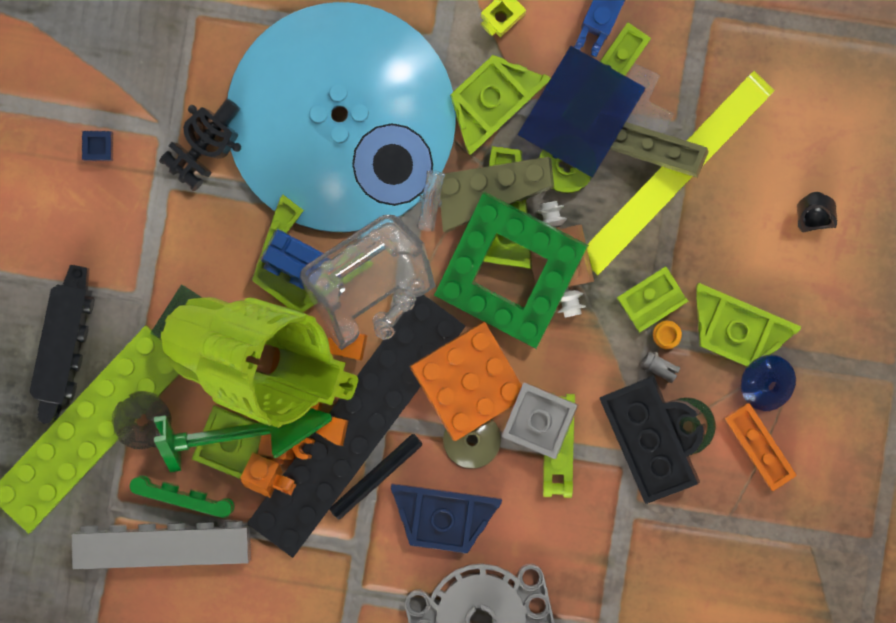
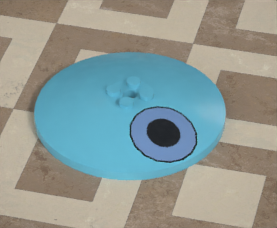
(394, 127)

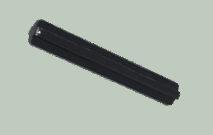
(376, 476)

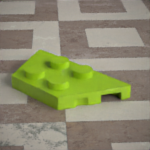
(492, 98)
(738, 328)

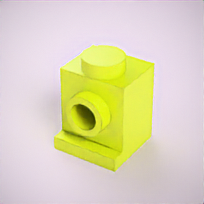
(511, 8)

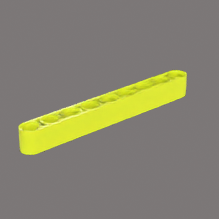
(668, 182)

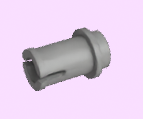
(659, 366)

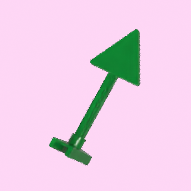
(282, 438)

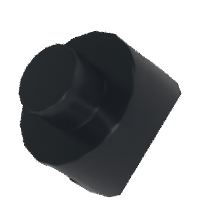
(816, 212)

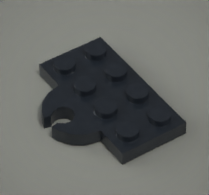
(654, 437)

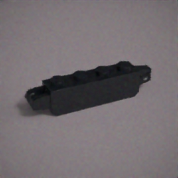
(61, 343)

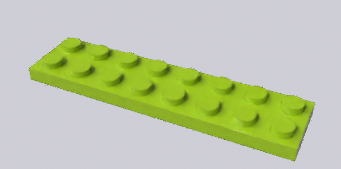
(82, 432)

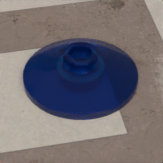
(760, 375)

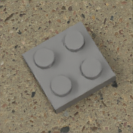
(540, 420)

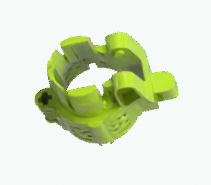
(213, 338)

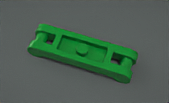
(170, 494)

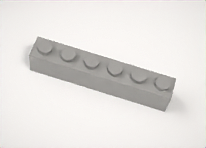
(161, 546)

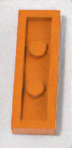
(760, 446)

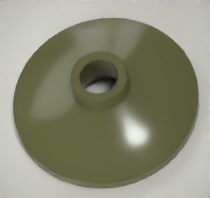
(479, 454)

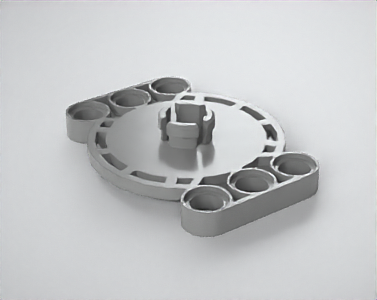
(483, 591)

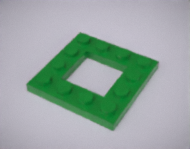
(520, 322)

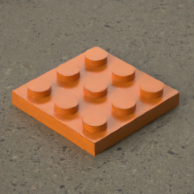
(468, 381)

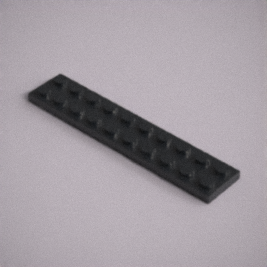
(380, 397)

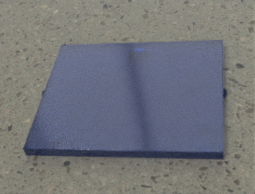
(581, 111)

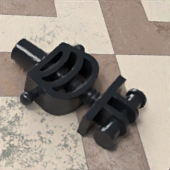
(221, 120)

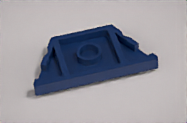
(443, 517)

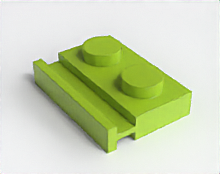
(652, 299)

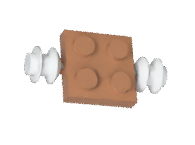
(583, 274)

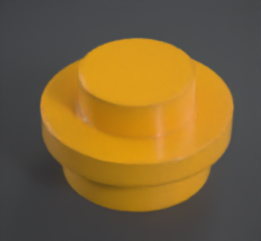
(667, 334)

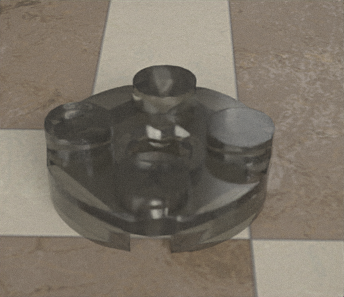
(131, 408)

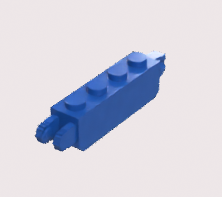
(599, 22)

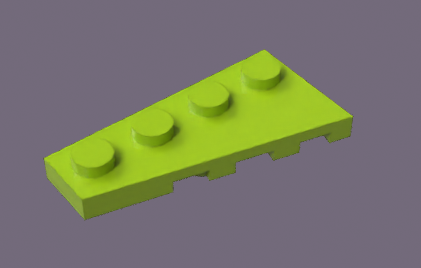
(502, 249)

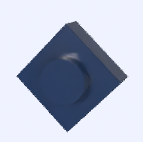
(97, 145)

